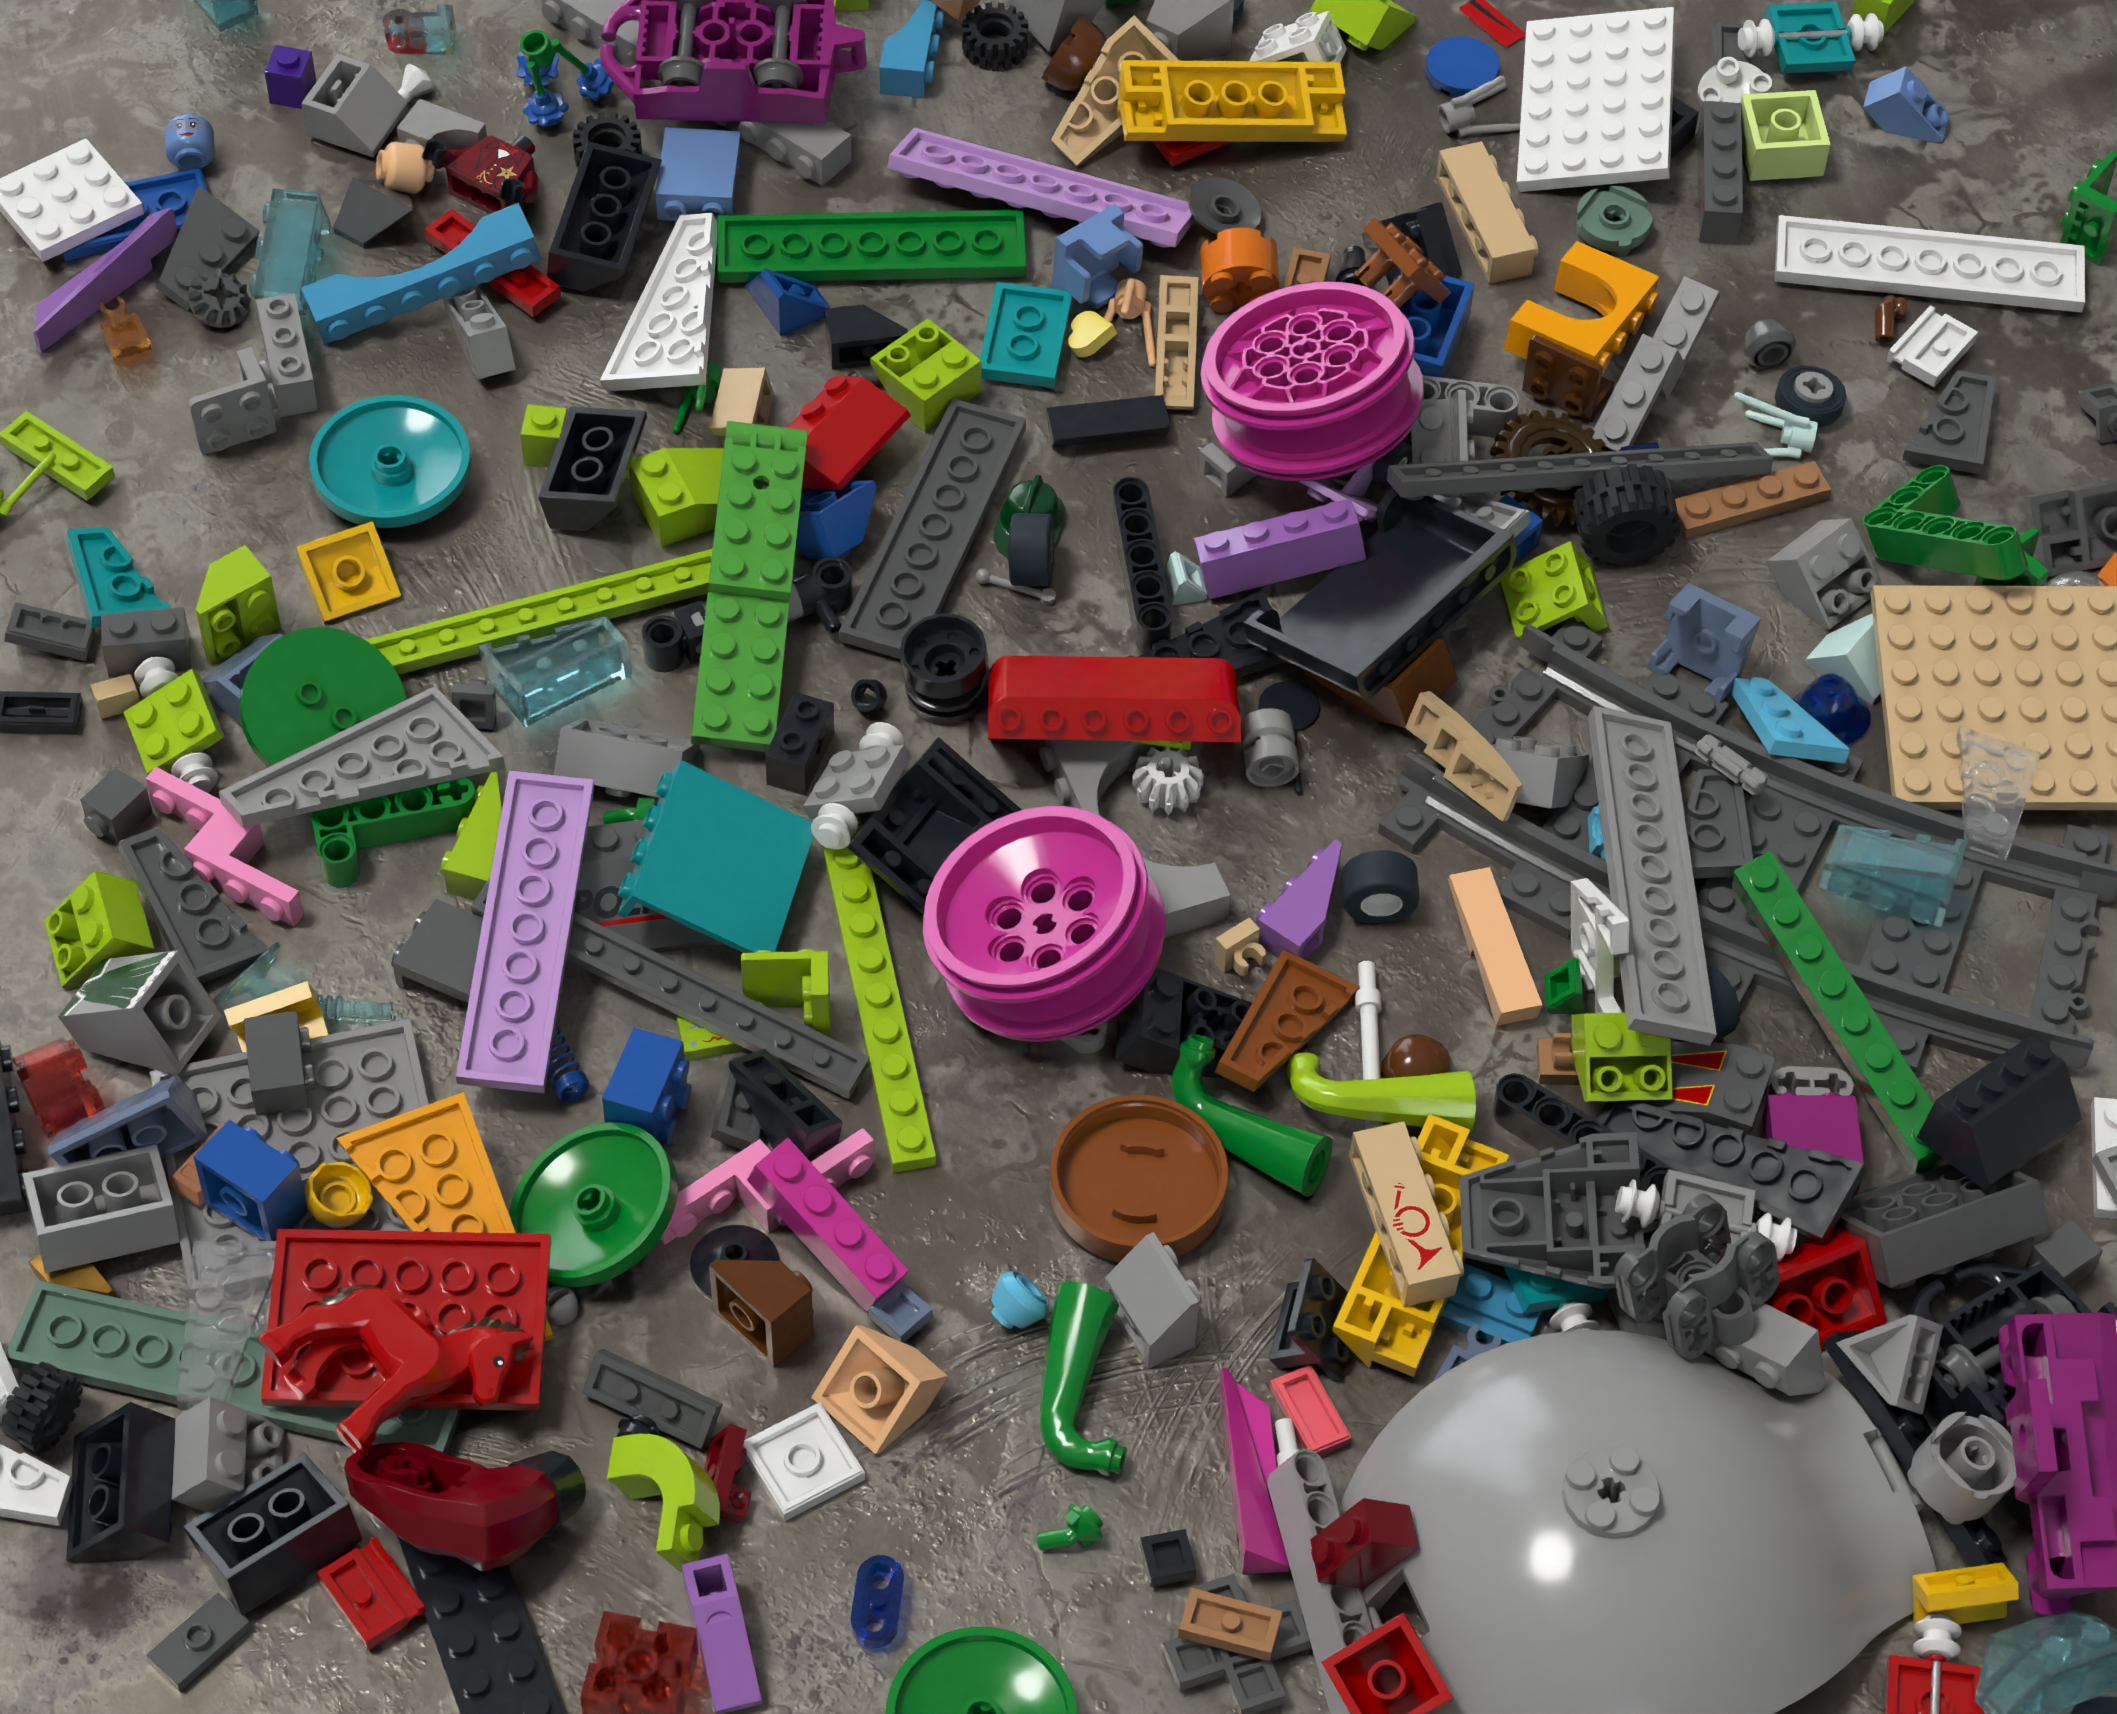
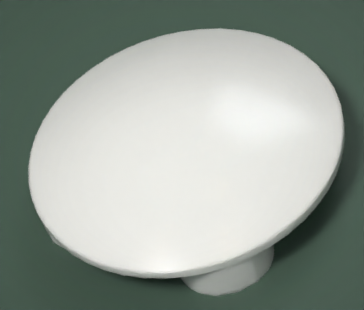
(1731, 80)

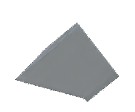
(1897, 1359)

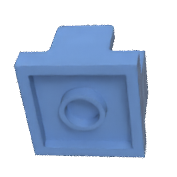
(1090, 253)

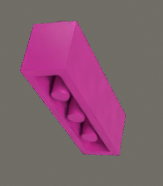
(827, 1224)

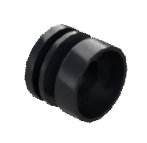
(945, 668)

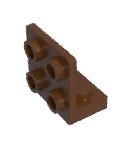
(1565, 379)

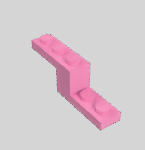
(224, 848)
(729, 1180)

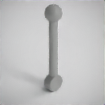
(1047, 595)

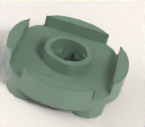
(1609, 235)

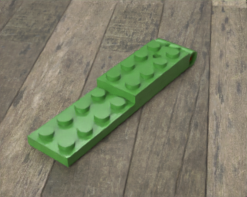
(749, 587)

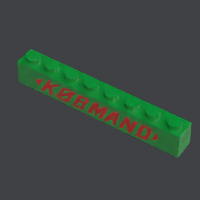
(1837, 1004)

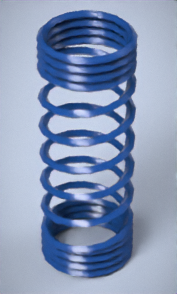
(574, 1077)

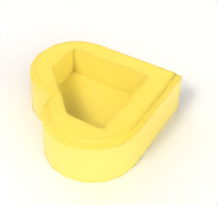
(1089, 333)

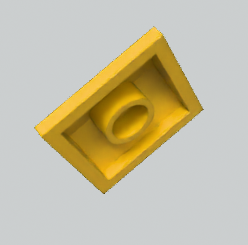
(347, 572)

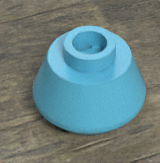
(1018, 1301)

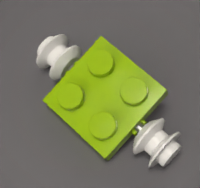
(174, 723)

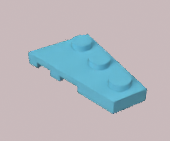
(1783, 724)

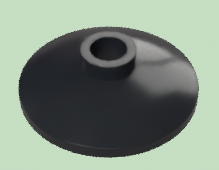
(725, 1242)

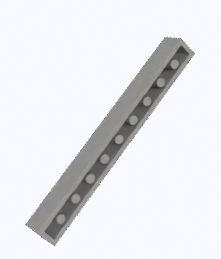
(811, 149)

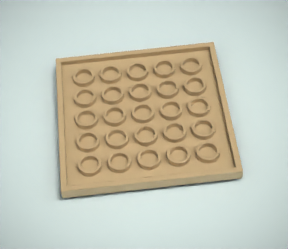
(2007, 665)

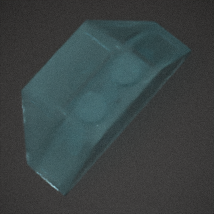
(2048, 1665)

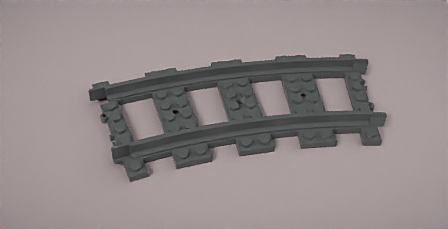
(1803, 801)

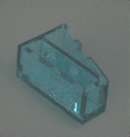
(289, 245)
(556, 670)
(1894, 872)

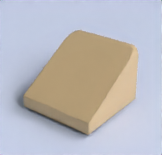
(115, 695)

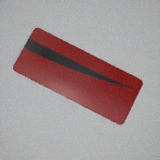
(1492, 22)

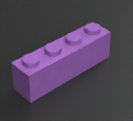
(1280, 548)

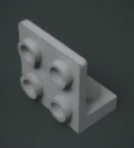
(1442, 430)

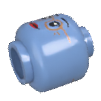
(189, 142)

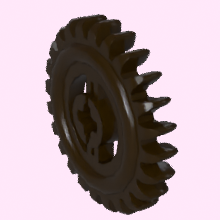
(1567, 437)

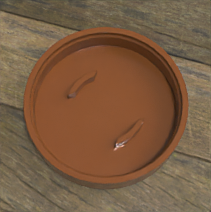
(1137, 1171)

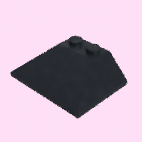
(926, 820)

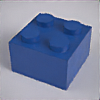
(649, 1085)
(251, 1181)

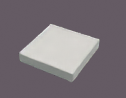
(802, 1461)

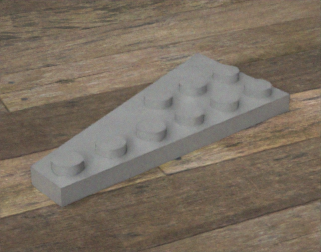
(386, 754)

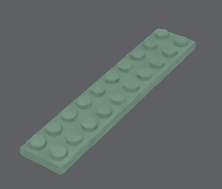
(140, 1353)

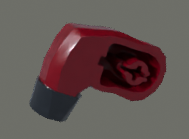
(461, 1506)

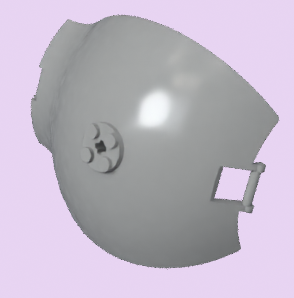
(1640, 1530)

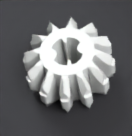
(1167, 779)

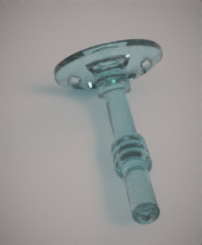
(257, 983)

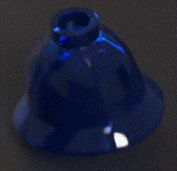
(1836, 707)

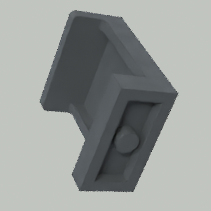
(440, 951)

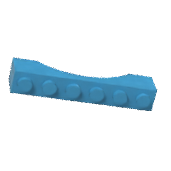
(908, 53)
(351, 303)

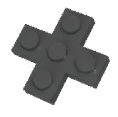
(1249, 1679)

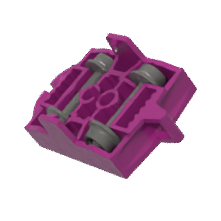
(735, 49)

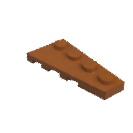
(1283, 1017)

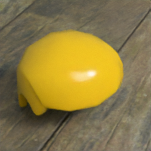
(338, 1194)

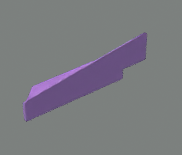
(103, 279)

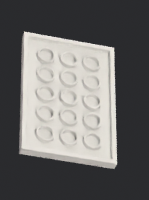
(1597, 100)

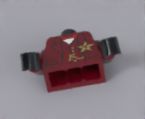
(488, 173)

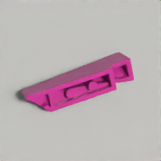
(1250, 1463)

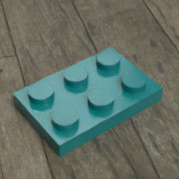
(1025, 334)

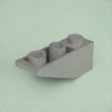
(480, 333)

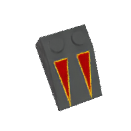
(1718, 1083)

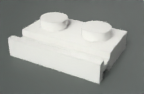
(1932, 346)

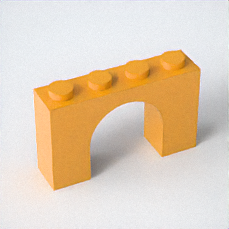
(1600, 281)

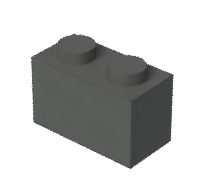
(138, 635)
(277, 1062)

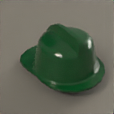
(1028, 497)

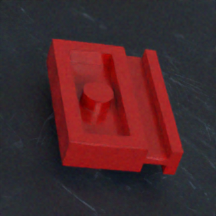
(371, 1593)

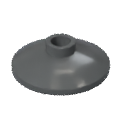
(1223, 205)

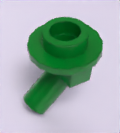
(629, 814)
(1082, 1528)

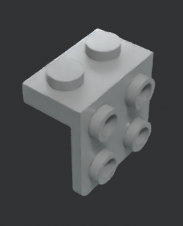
(235, 411)

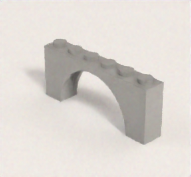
(1083, 773)

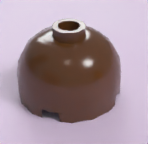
(1075, 57)

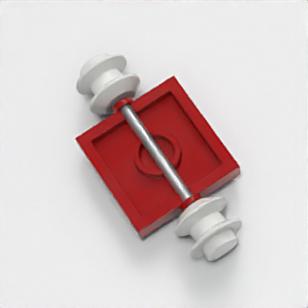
(1932, 1683)

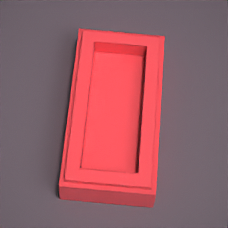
(1312, 1411)

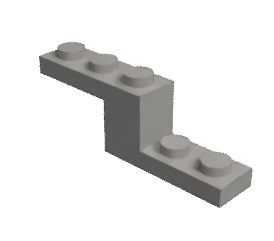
(1656, 364)

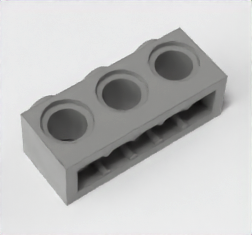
(287, 355)

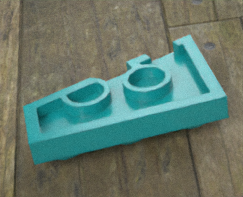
(107, 575)

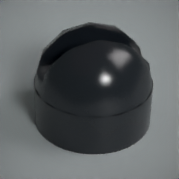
(866, 702)

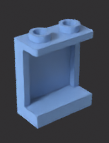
(697, 172)

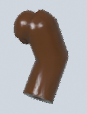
(1884, 317)

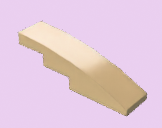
(1177, 341)
(1465, 754)

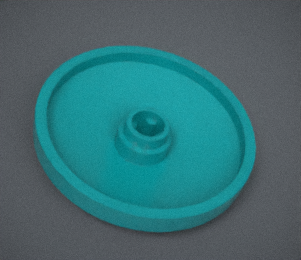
(390, 461)

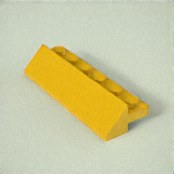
(1231, 101)
(1372, 1315)

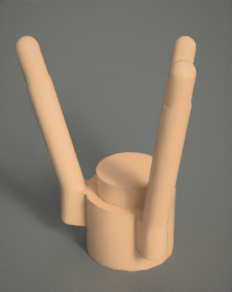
(1129, 303)

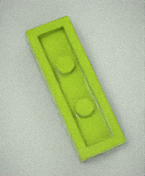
(73, 466)

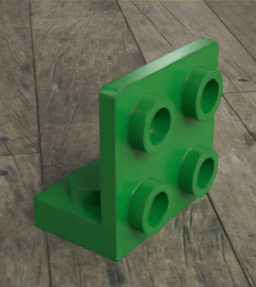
(2092, 213)

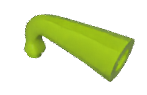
(1385, 1099)

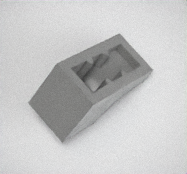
(437, 123)

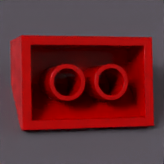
(845, 430)
(1830, 1286)

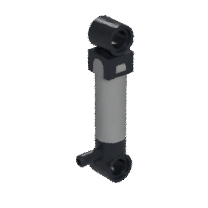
(822, 591)

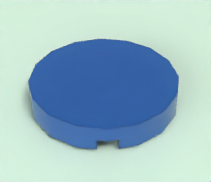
(1461, 65)

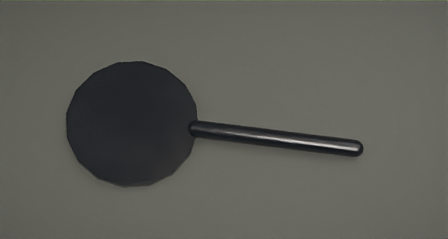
(1299, 703)

